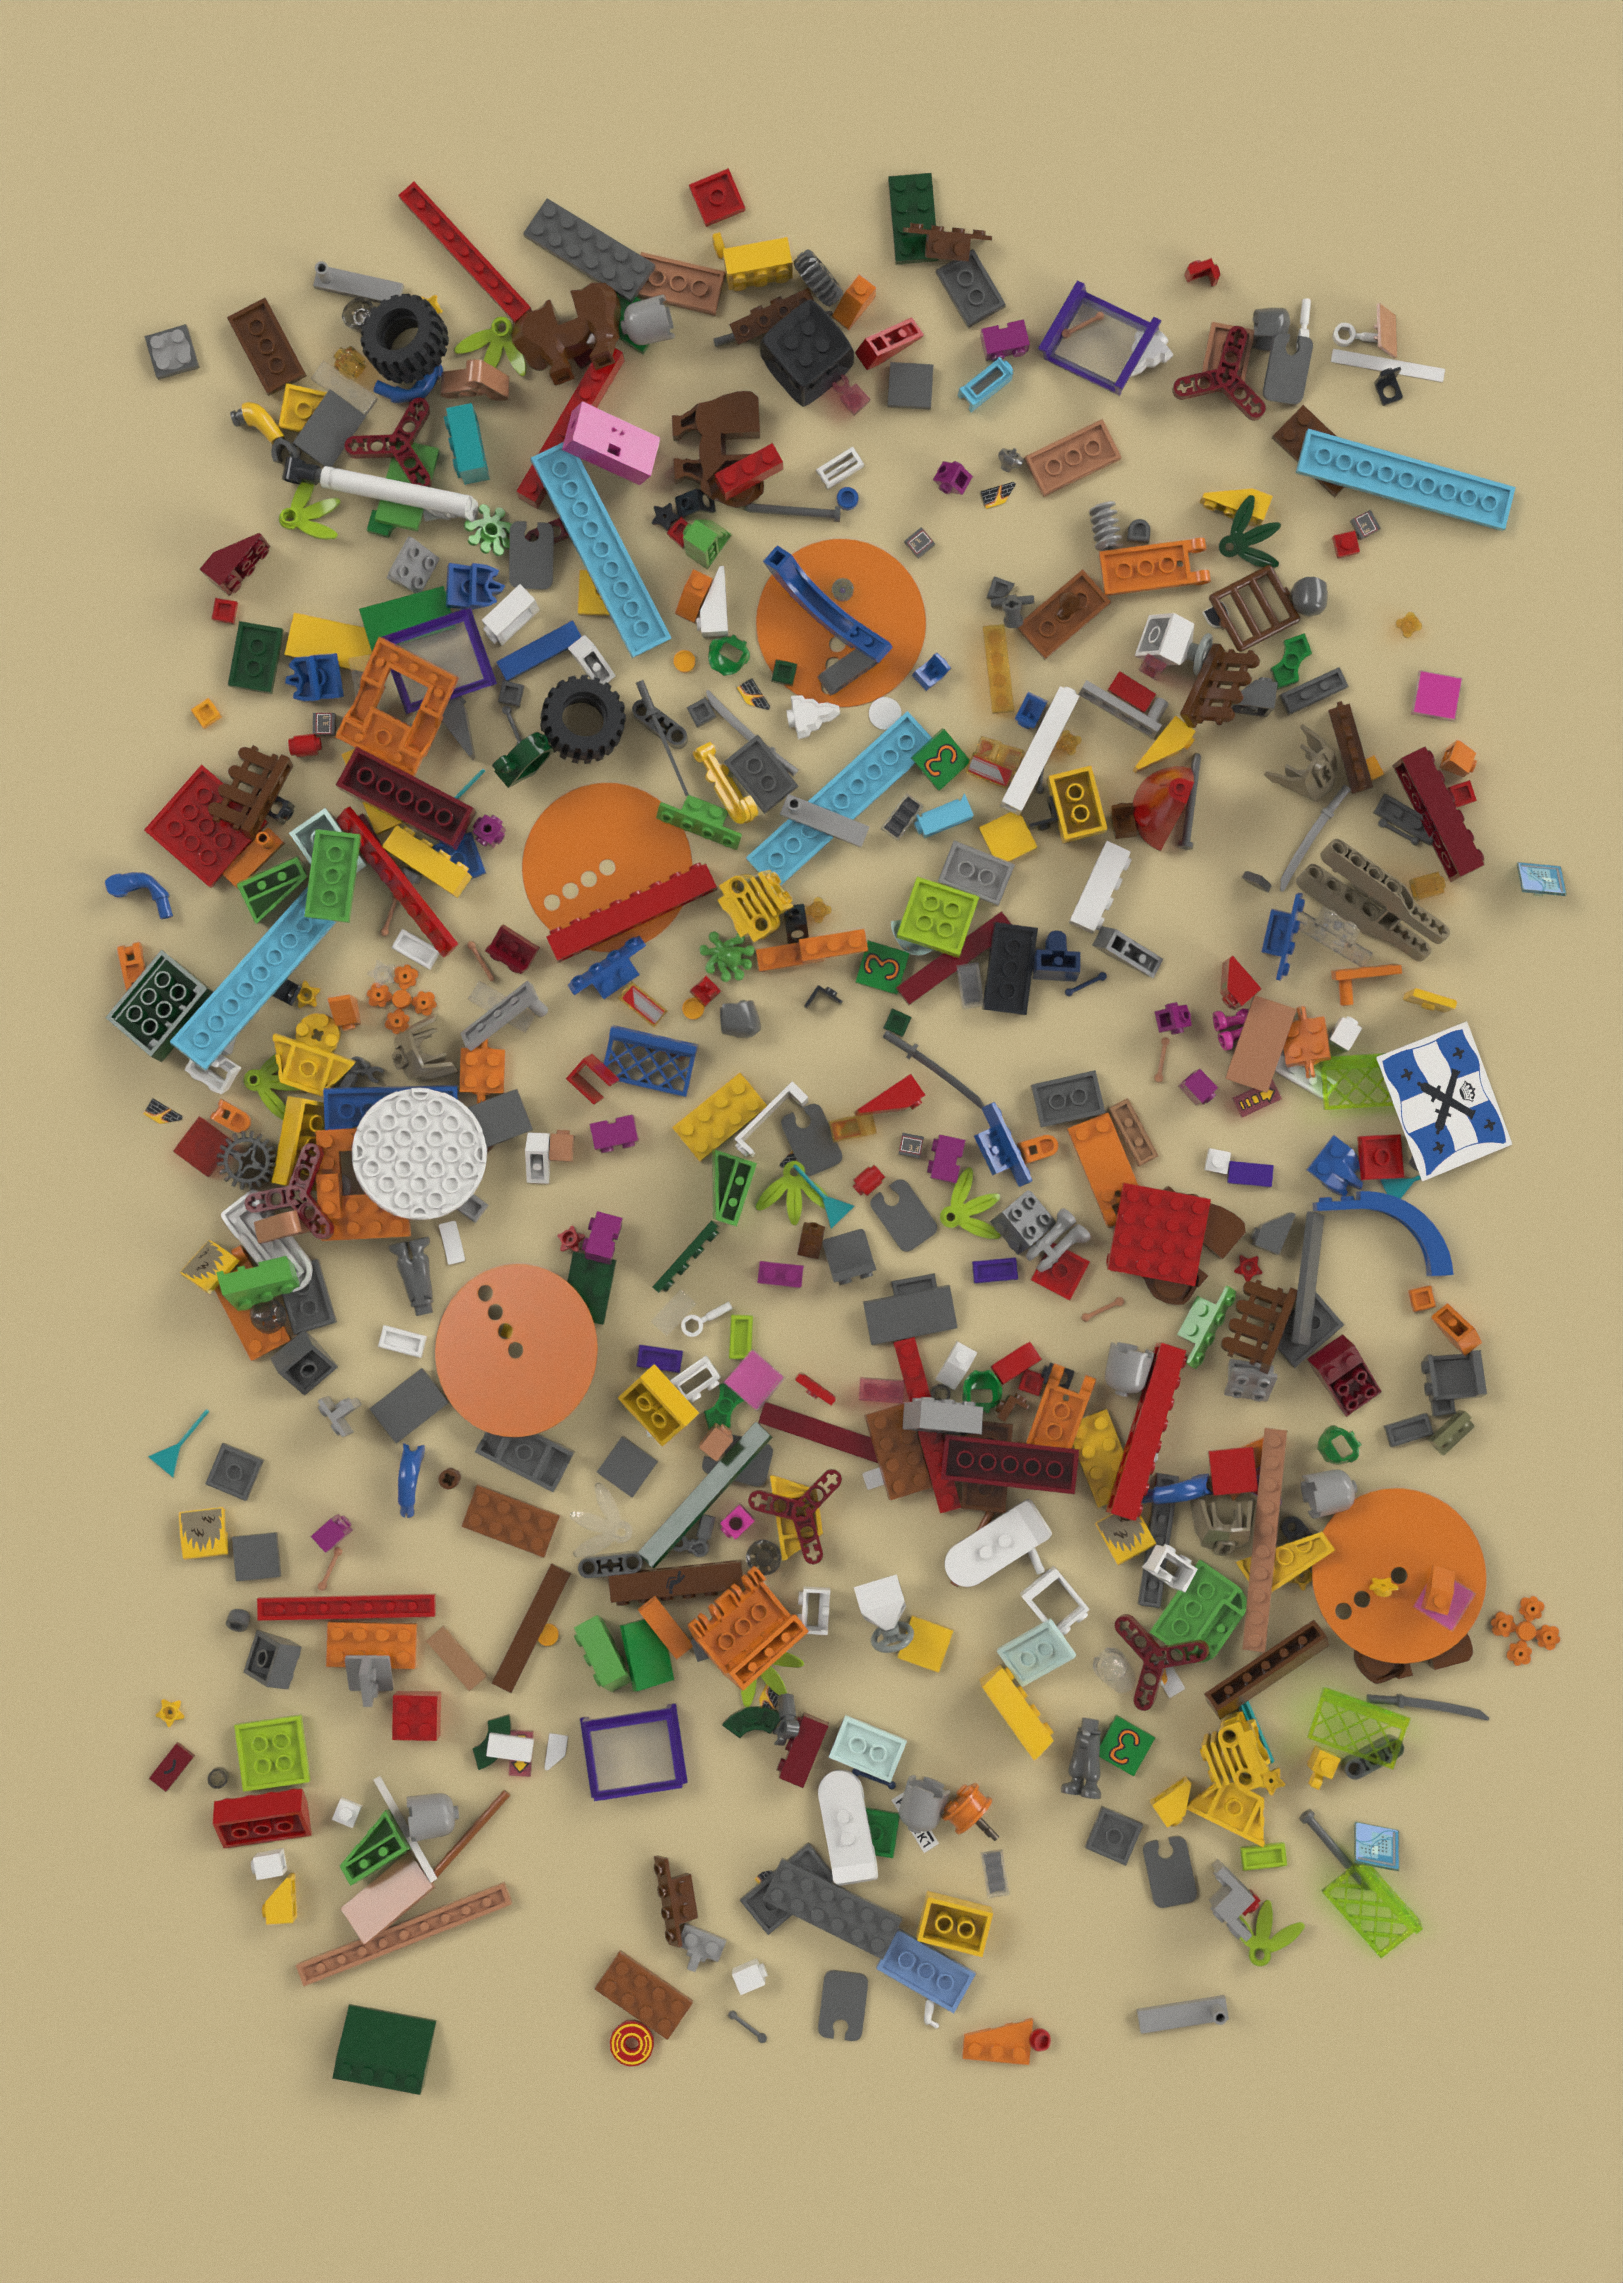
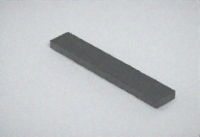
(1308, 1278)
(1160, 1528)

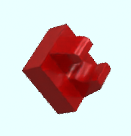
(705, 991)

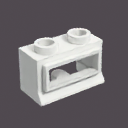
(210, 1078)
(692, 1371)
(1182, 1577)
(822, 1628)

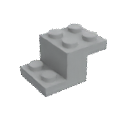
(1231, 1901)

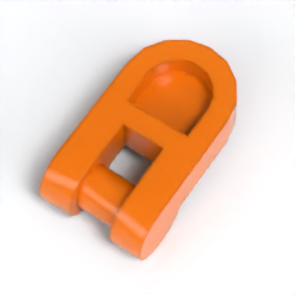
(237, 1120)
(1045, 1146)

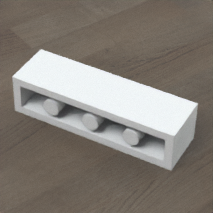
(1099, 887)

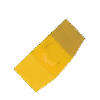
(1169, 743)

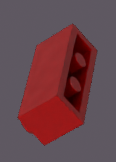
(749, 471)

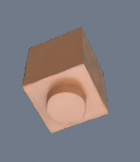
(562, 1146)
(716, 1441)

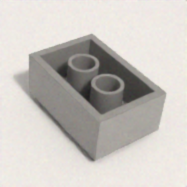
(942, 1416)

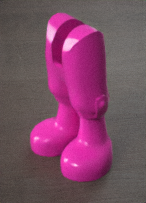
(1222, 1022)

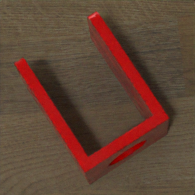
(586, 1088)

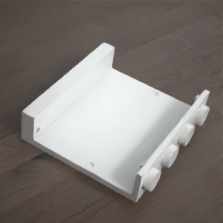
(791, 1090)

